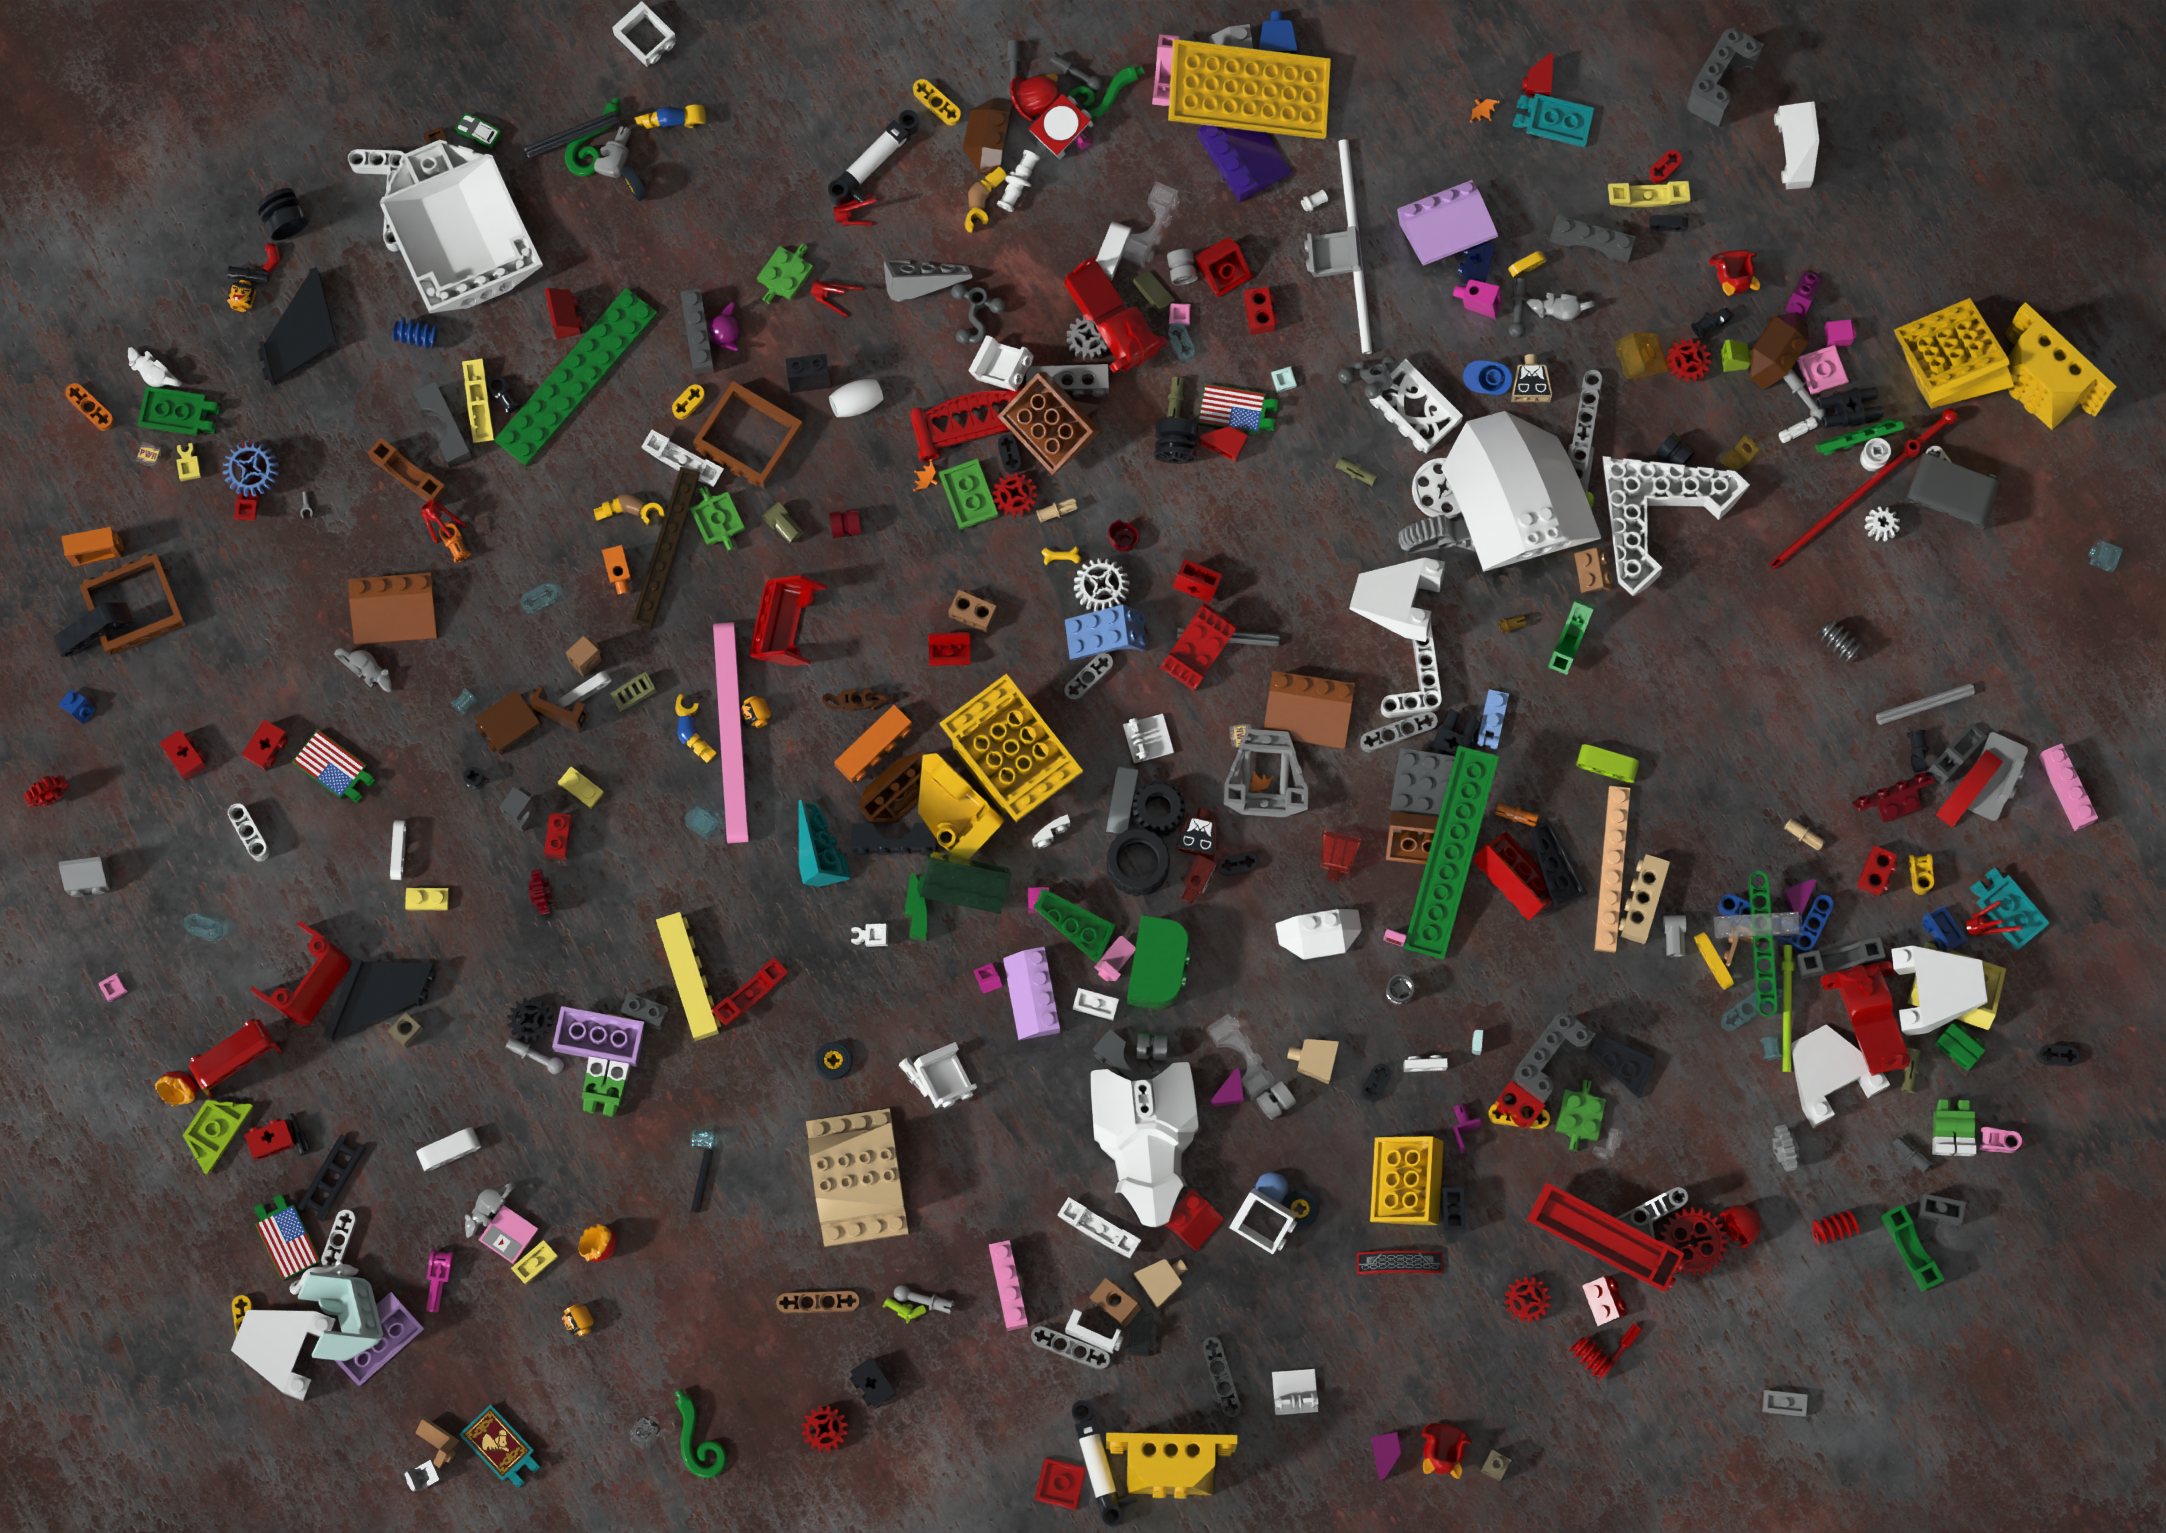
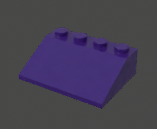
(1243, 158)

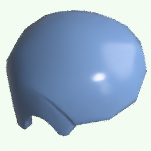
(1273, 1186)

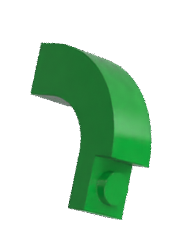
(1571, 636)

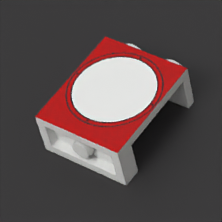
(1060, 125)

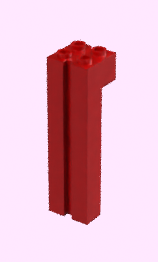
(1606, 1238)

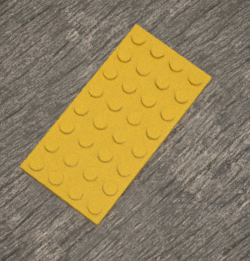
(1249, 89)

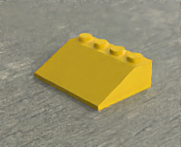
(1407, 1180)

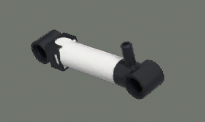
(894, 137)
(1098, 1466)

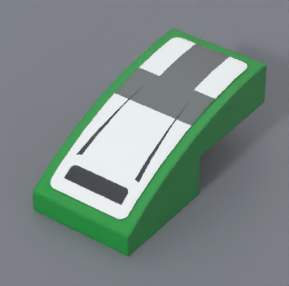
(478, 130)

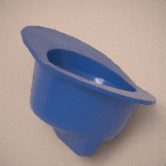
(1487, 377)

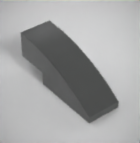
(1957, 753)
(1122, 800)

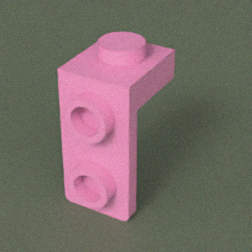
(1114, 959)

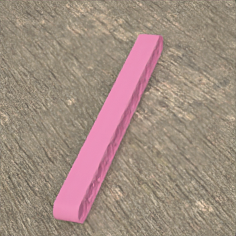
(730, 732)

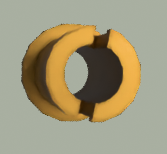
(1511, 623)

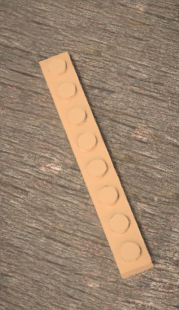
(1612, 869)

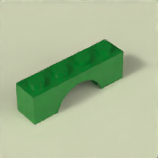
(1917, 1260)

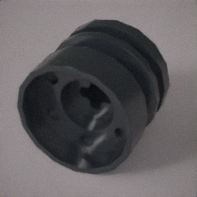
(282, 214)
(1176, 440)

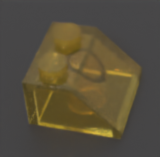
(1641, 355)

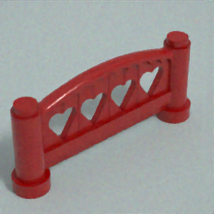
(931, 438)

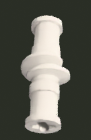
(1018, 180)

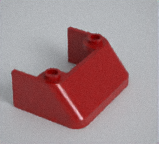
(779, 619)
(316, 986)
(232, 1055)

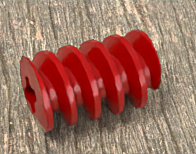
(1834, 1226)
(1592, 1357)

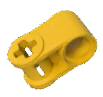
(1921, 869)

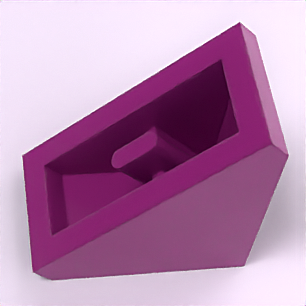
(1798, 895)
(1230, 1092)

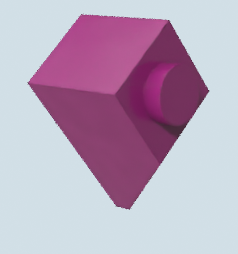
(1386, 1452)

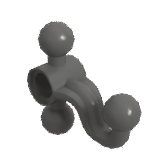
(996, 305)
(1377, 376)

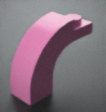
(1163, 70)

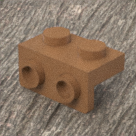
(1593, 570)

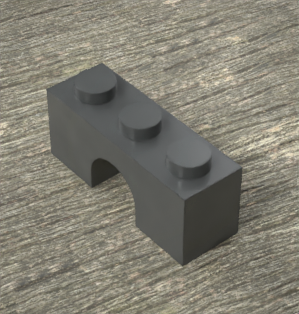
(518, 808)

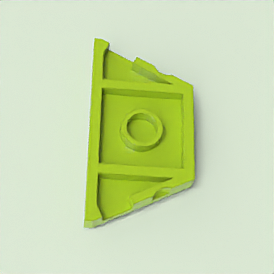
(214, 1130)

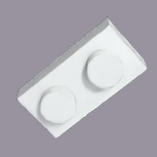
(1095, 1004)
(1434, 1063)

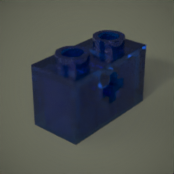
(1483, 254)

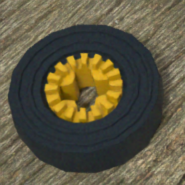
(634, 183)
(826, 1052)
(1306, 1200)

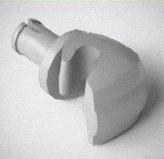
(618, 155)

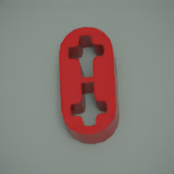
(1668, 169)

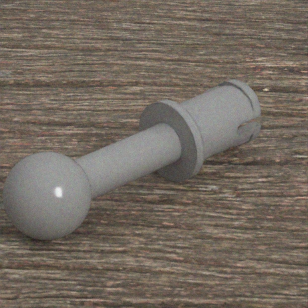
(1797, 386)
(554, 1065)
(903, 1293)

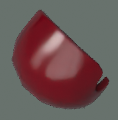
(1123, 536)

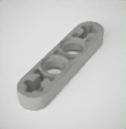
(1400, 735)
(1072, 1344)

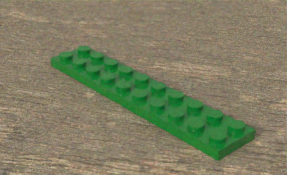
(575, 377)
(1451, 852)

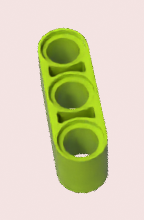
(1608, 763)

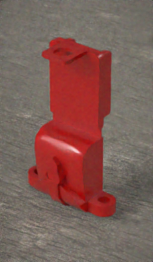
(1121, 328)
(1871, 1014)

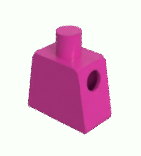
(1480, 297)

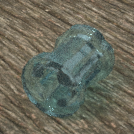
(463, 701)
(1770, 1048)
(702, 1138)

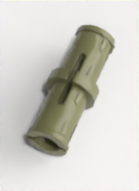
(1175, 397)
(1356, 471)
(1910, 1080)

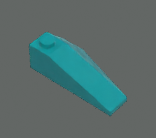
(818, 856)

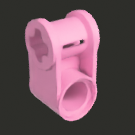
(1998, 1140)

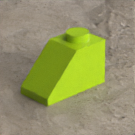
(1735, 356)

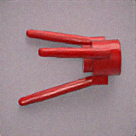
(843, 211)
(823, 288)
(432, 511)
(1980, 925)

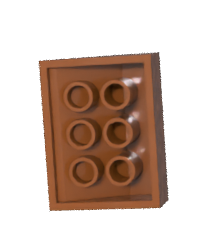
(1049, 422)
(393, 608)
(1309, 709)

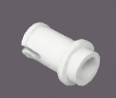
(1314, 200)

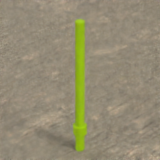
(1787, 966)

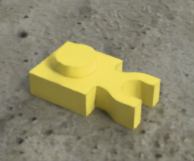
(188, 466)

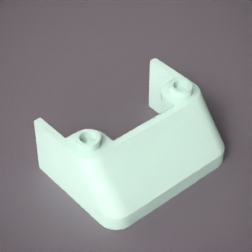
(357, 1313)

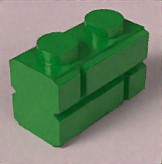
(1960, 1046)

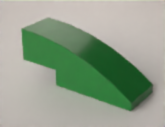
(916, 909)

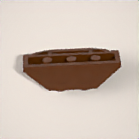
(988, 134)
(1778, 349)
(893, 790)

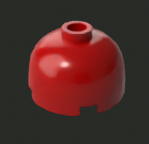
(1741, 1224)

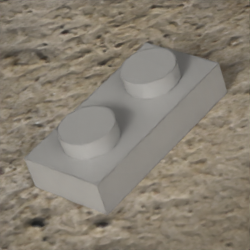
(1784, 1403)

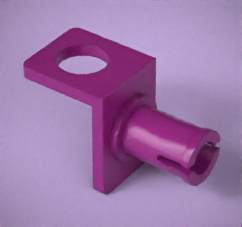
(1465, 1124)

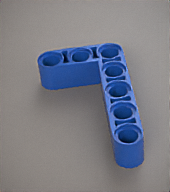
(1808, 933)

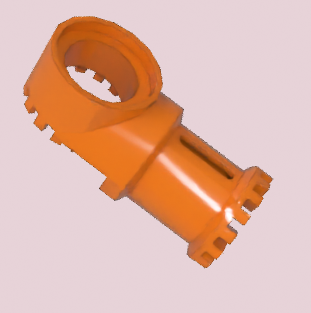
(453, 542)

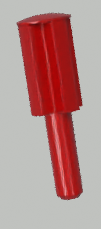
(1627, 1340)

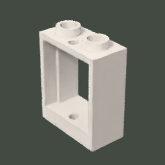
(629, 21)
(1238, 1226)

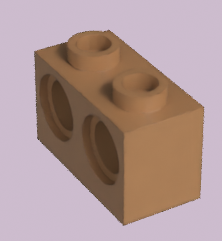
(969, 615)

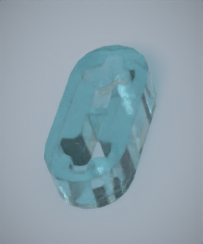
(1186, 340)
(541, 602)
(201, 932)

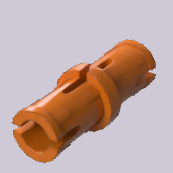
(1516, 814)

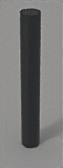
(701, 1180)

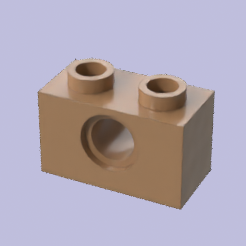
(584, 655)
(1121, 1313)

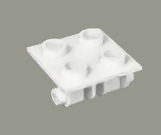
(1148, 738)
(1295, 1392)

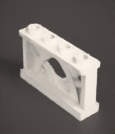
(1444, 411)

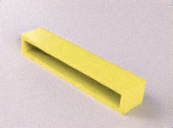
(687, 976)

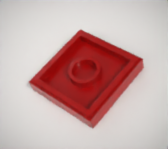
(1060, 1483)

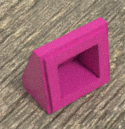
(1083, 140)
(988, 978)

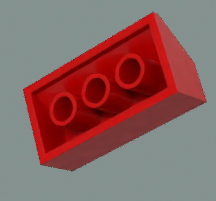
(1514, 875)

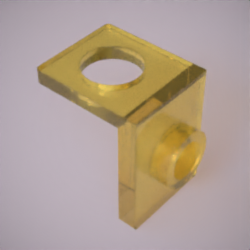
(1738, 457)

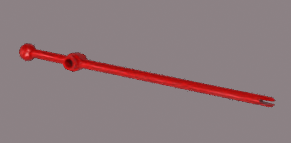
(1949, 416)

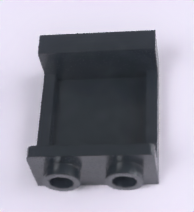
(808, 373)

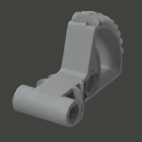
(1435, 534)
(1655, 1209)

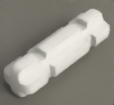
(1797, 429)

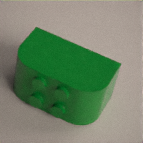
(1158, 964)

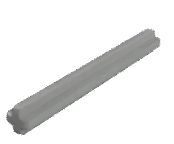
(1925, 704)

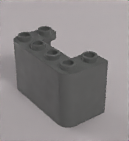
(1734, 52)
(1562, 1032)

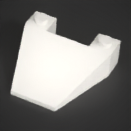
(1800, 142)
(1390, 594)
(1946, 987)
(1825, 1064)
(272, 1342)

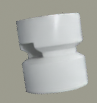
(1875, 454)

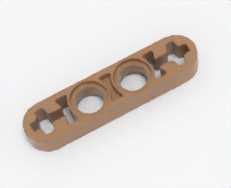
(818, 1306)

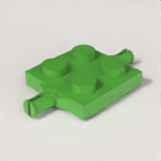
(785, 273)
(717, 518)
(1580, 1115)

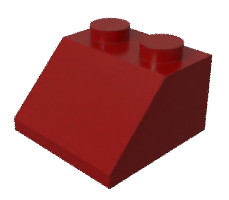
(1223, 266)
(563, 312)
(1194, 1220)

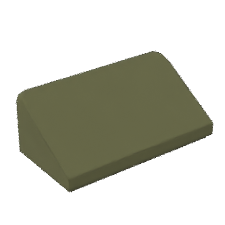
(1153, 291)

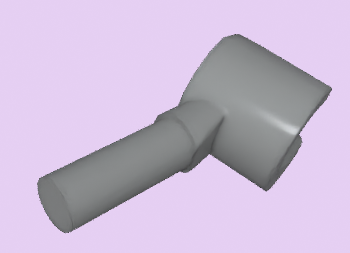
(306, 505)

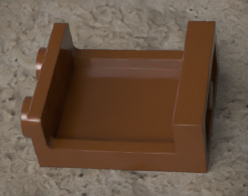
(573, 720)
(506, 722)

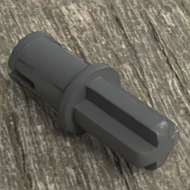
(1911, 1153)

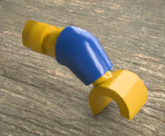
(673, 116)
(687, 730)

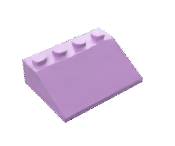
(1447, 222)

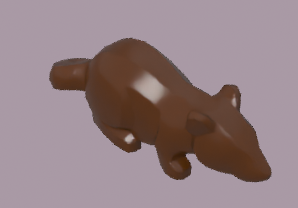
(850, 700)

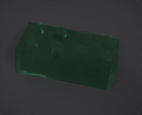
(964, 882)

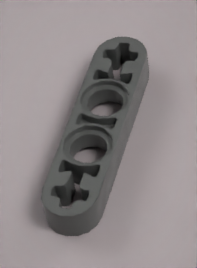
(1224, 1376)

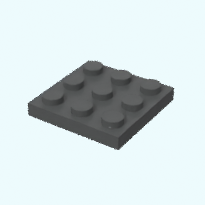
(1420, 781)

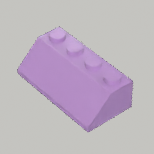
(1031, 994)
(598, 1036)
(398, 1330)

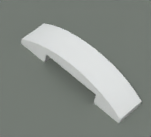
(677, 457)
(1098, 1228)

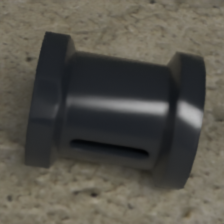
(479, 779)

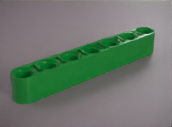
(1759, 954)

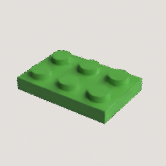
(968, 494)

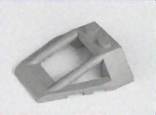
(1276, 805)

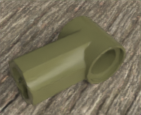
(779, 519)

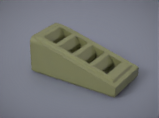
(629, 686)

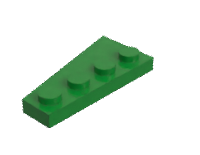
(1864, 434)
(1080, 926)

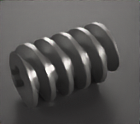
(1839, 640)

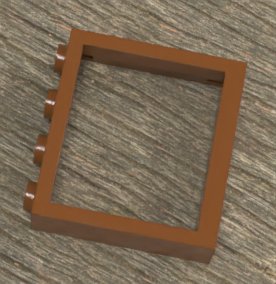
(763, 406)
(148, 632)

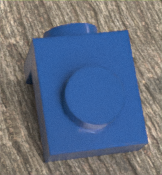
(77, 706)

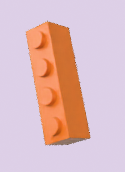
(873, 744)

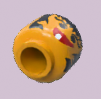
(241, 296)
(756, 711)
(578, 1320)

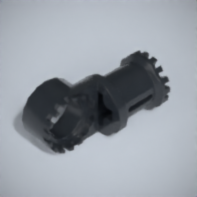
(1709, 322)
(504, 393)
(1919, 747)

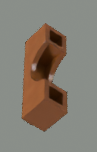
(400, 468)

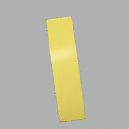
(1649, 195)

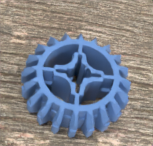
(246, 477)

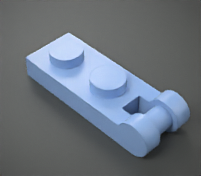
(1492, 718)

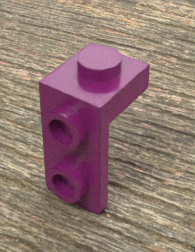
(1803, 294)

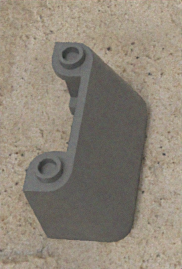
(1953, 490)

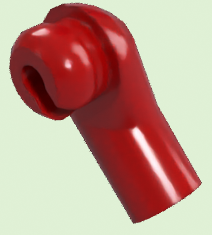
(273, 257)

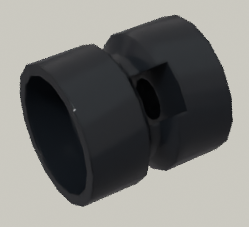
(1675, 451)

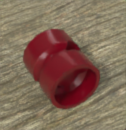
(845, 523)

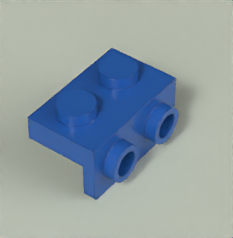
(1943, 929)

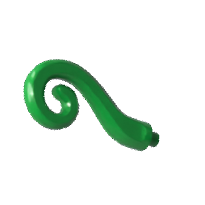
(1121, 79)
(573, 146)
(689, 1413)

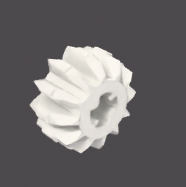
(1890, 524)

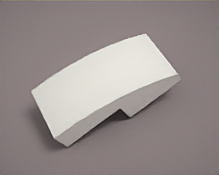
(1045, 836)

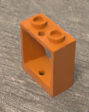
(92, 546)

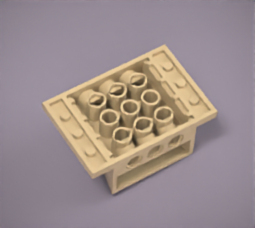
(856, 1177)

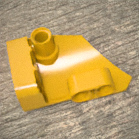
(953, 806)

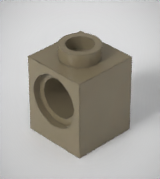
(406, 1038)
(1495, 1465)

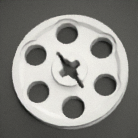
(1433, 491)

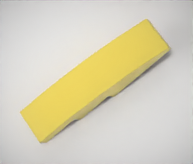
(478, 400)

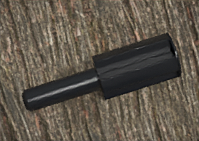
(299, 1137)

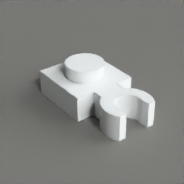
(873, 935)

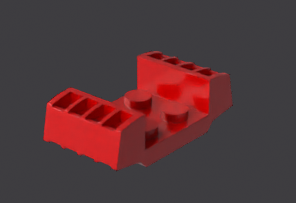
(1198, 646)

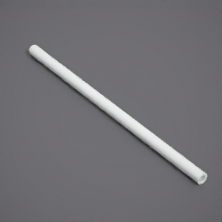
(1353, 221)

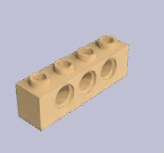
(1657, 869)

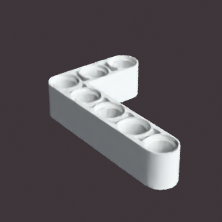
(386, 167)
(1426, 691)

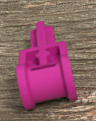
(438, 1273)

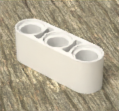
(1112, 248)
(245, 823)
(448, 1149)

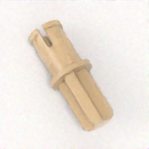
(1057, 510)
(1804, 834)

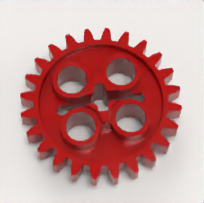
(1687, 1223)

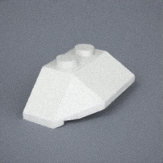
(1319, 933)

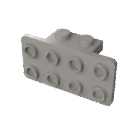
(2001, 785)

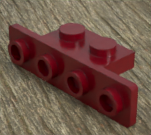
(1895, 800)

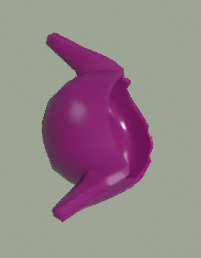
(724, 329)

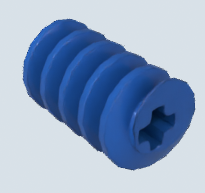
(415, 334)

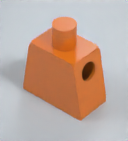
(615, 560)

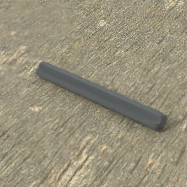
(1247, 638)

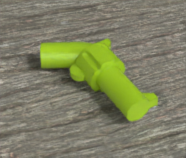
(904, 1311)

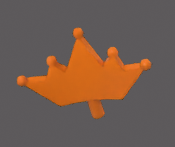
(1483, 109)
(925, 477)
(1258, 784)

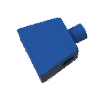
(1278, 35)

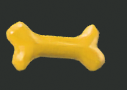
(1063, 555)

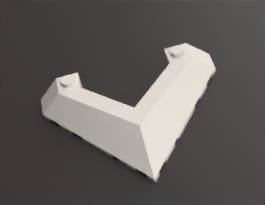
(1640, 484)

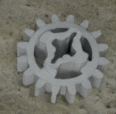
(1081, 335)
(1785, 1147)

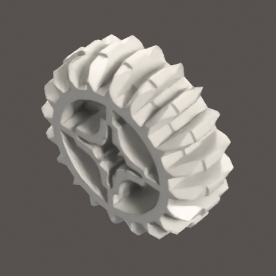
(1109, 590)

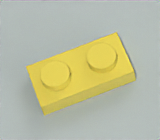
(581, 787)
(427, 899)
(534, 1262)

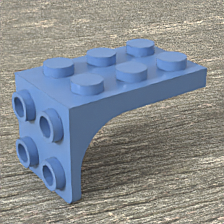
(1105, 632)

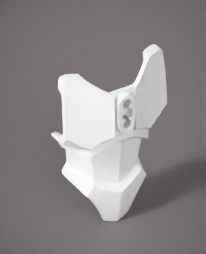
(1146, 1144)

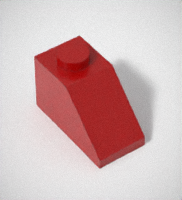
(1539, 78)
(1225, 441)

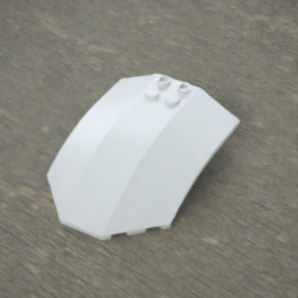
(457, 227)
(1517, 491)

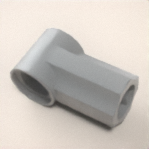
(1674, 928)

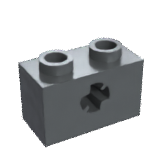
(644, 1010)
(1941, 1210)

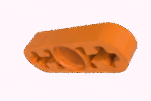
(103, 412)

